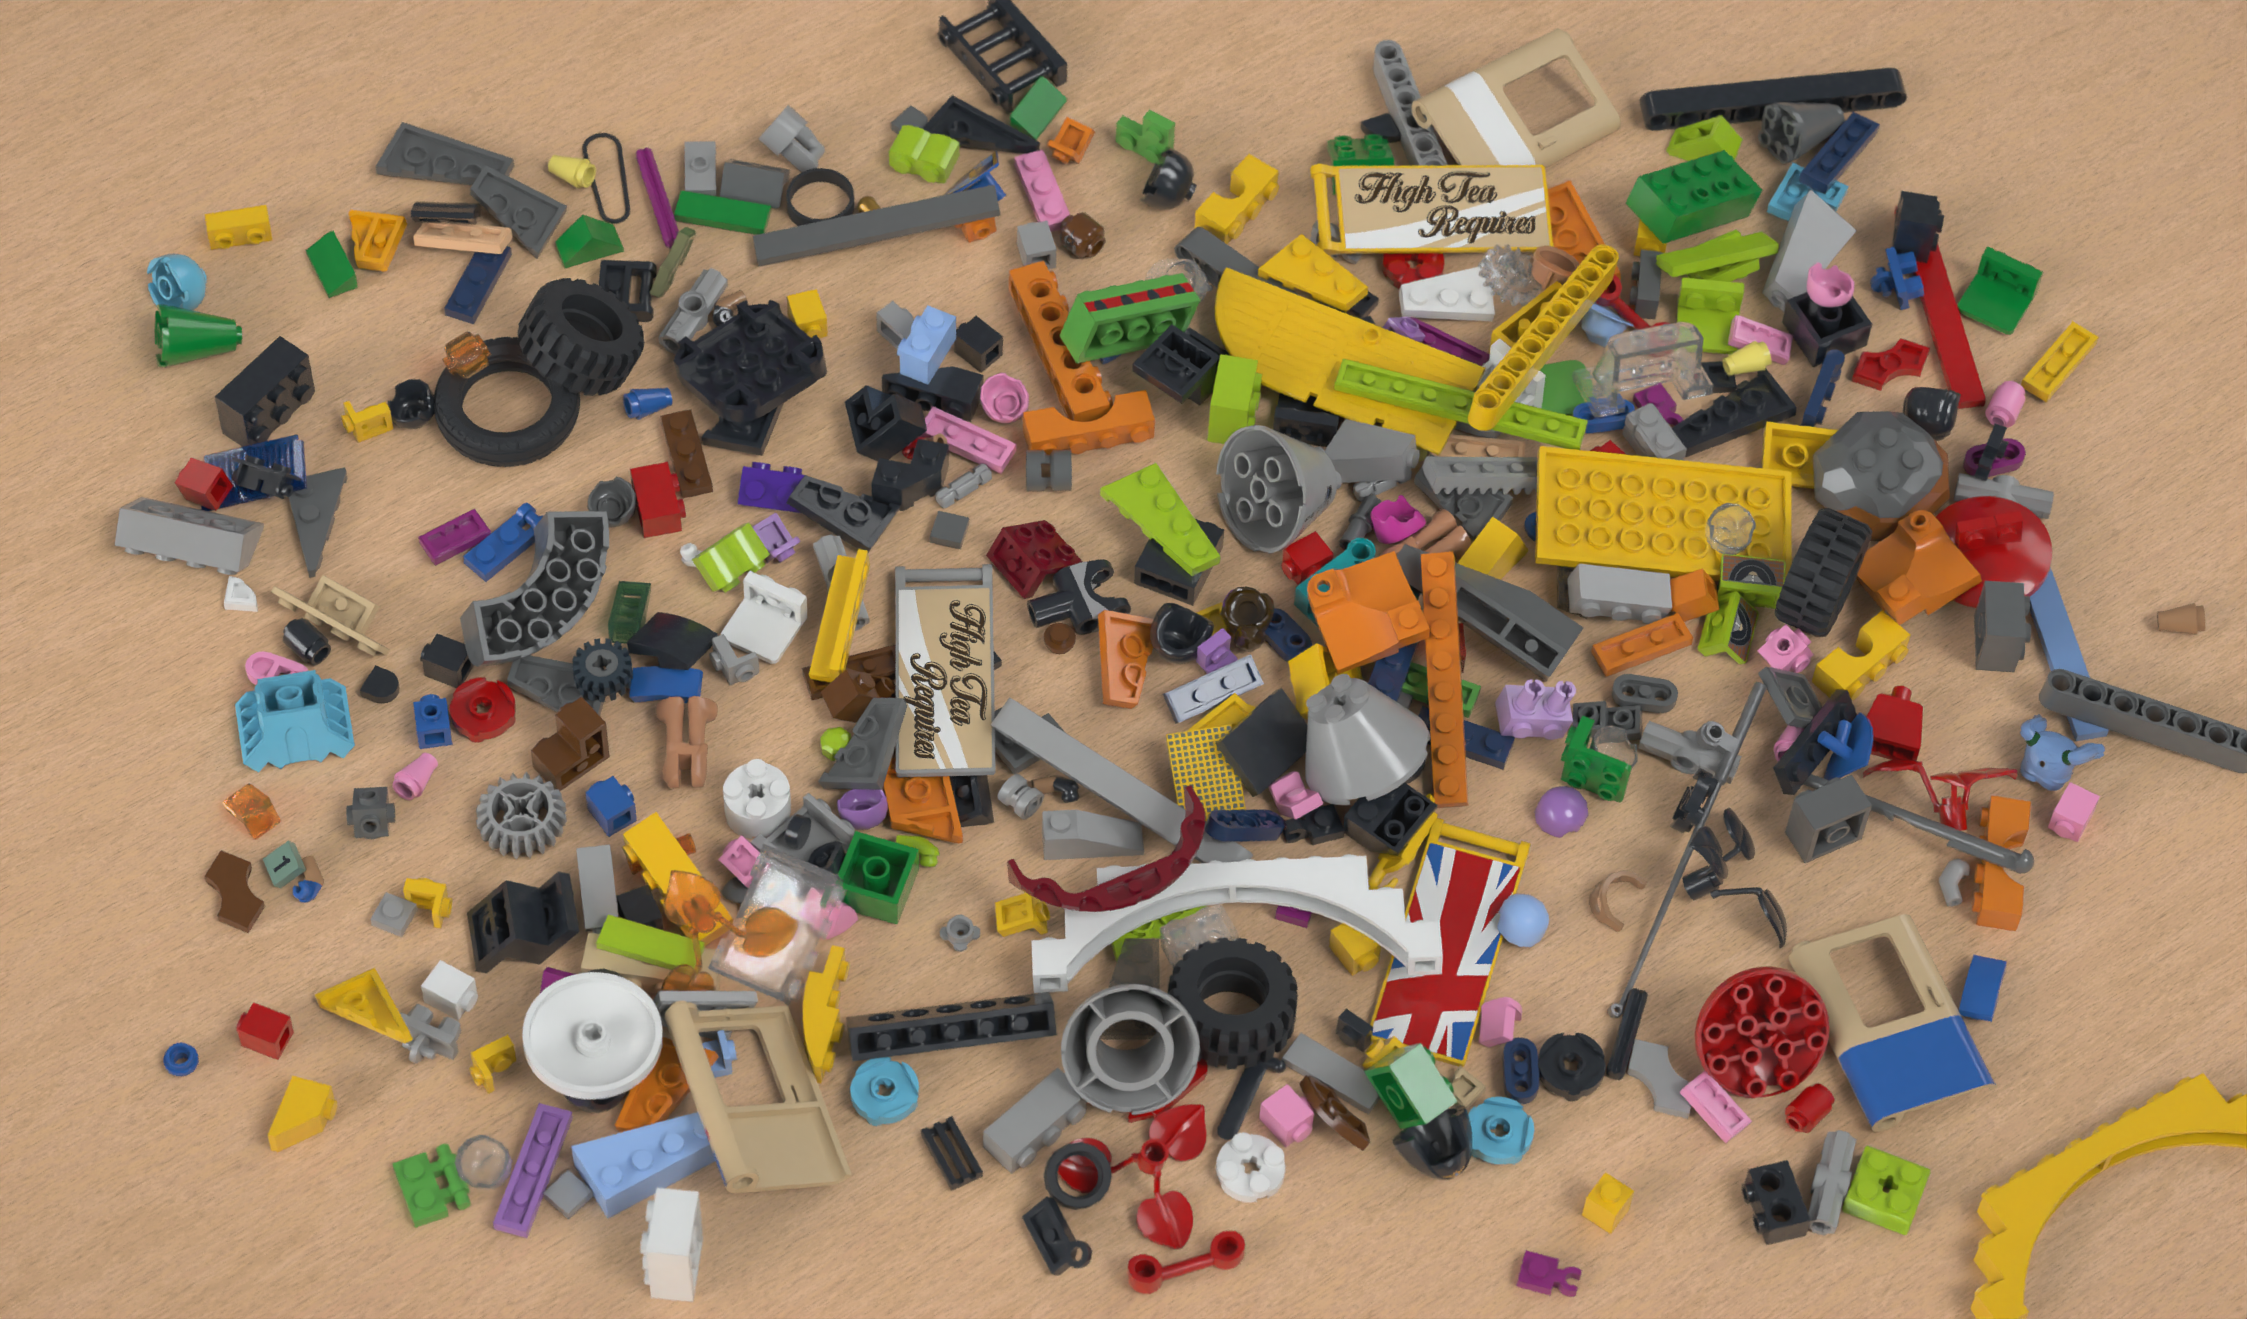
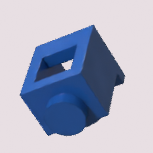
(432, 722)

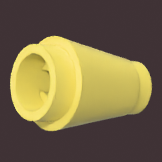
(575, 171)
(1748, 359)

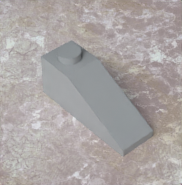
(1088, 835)

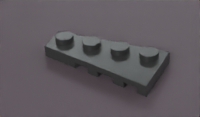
(435, 157)

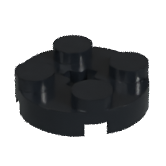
(1688, 810)
(1567, 1083)

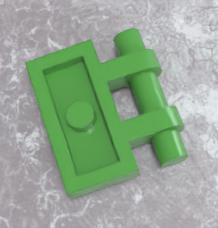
(420, 1188)

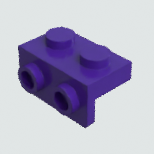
(767, 487)

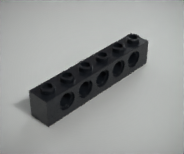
(951, 1026)

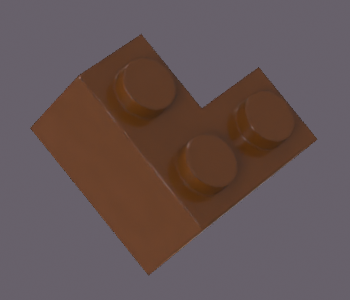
(574, 748)

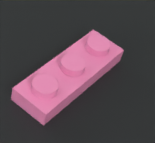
(1041, 188)
(970, 440)

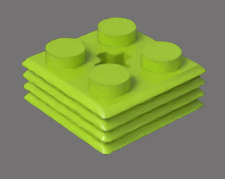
(1891, 1209)

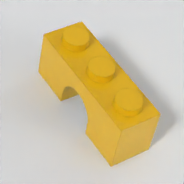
(1254, 185)
(1881, 642)

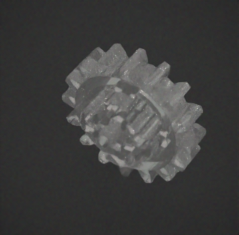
(1509, 275)

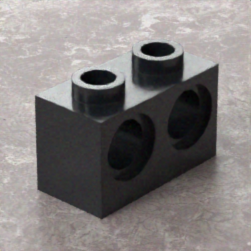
(1784, 1201)

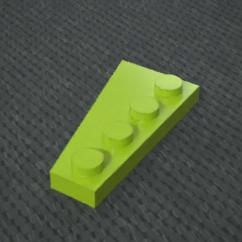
(1162, 515)

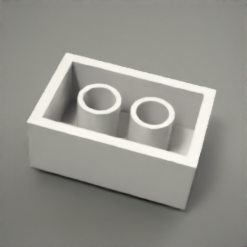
(672, 1244)

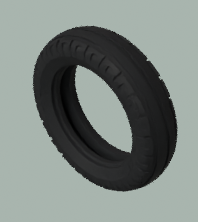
(503, 448)

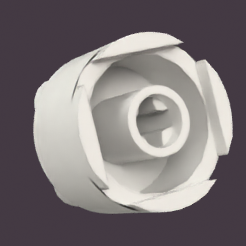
(756, 799)

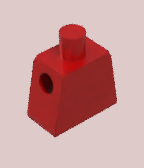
(1896, 725)

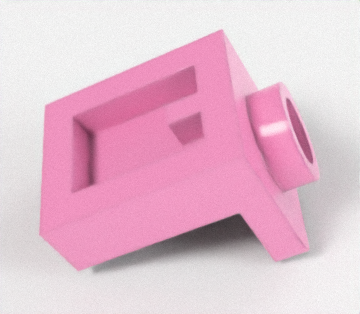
(1292, 796)
(740, 858)

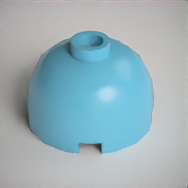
(177, 281)

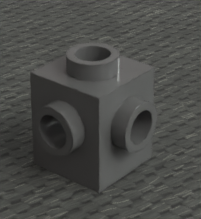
(371, 812)

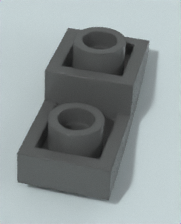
(1624, 717)

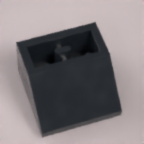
(1389, 820)

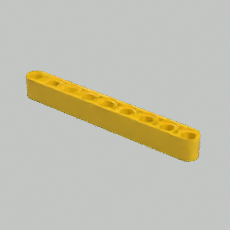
(1542, 338)

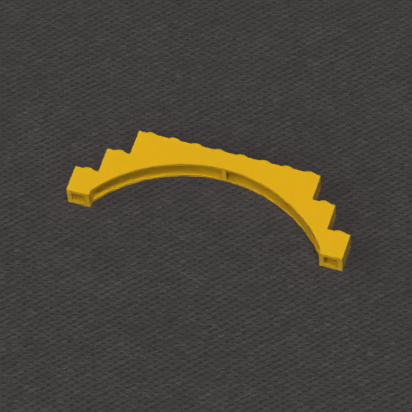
(2019, 1209)

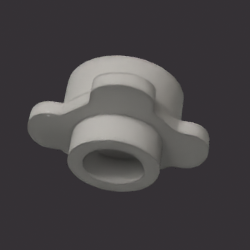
(957, 924)

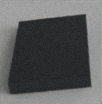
(1265, 742)

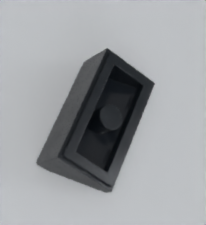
(972, 799)

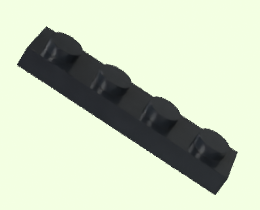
(1806, 751)

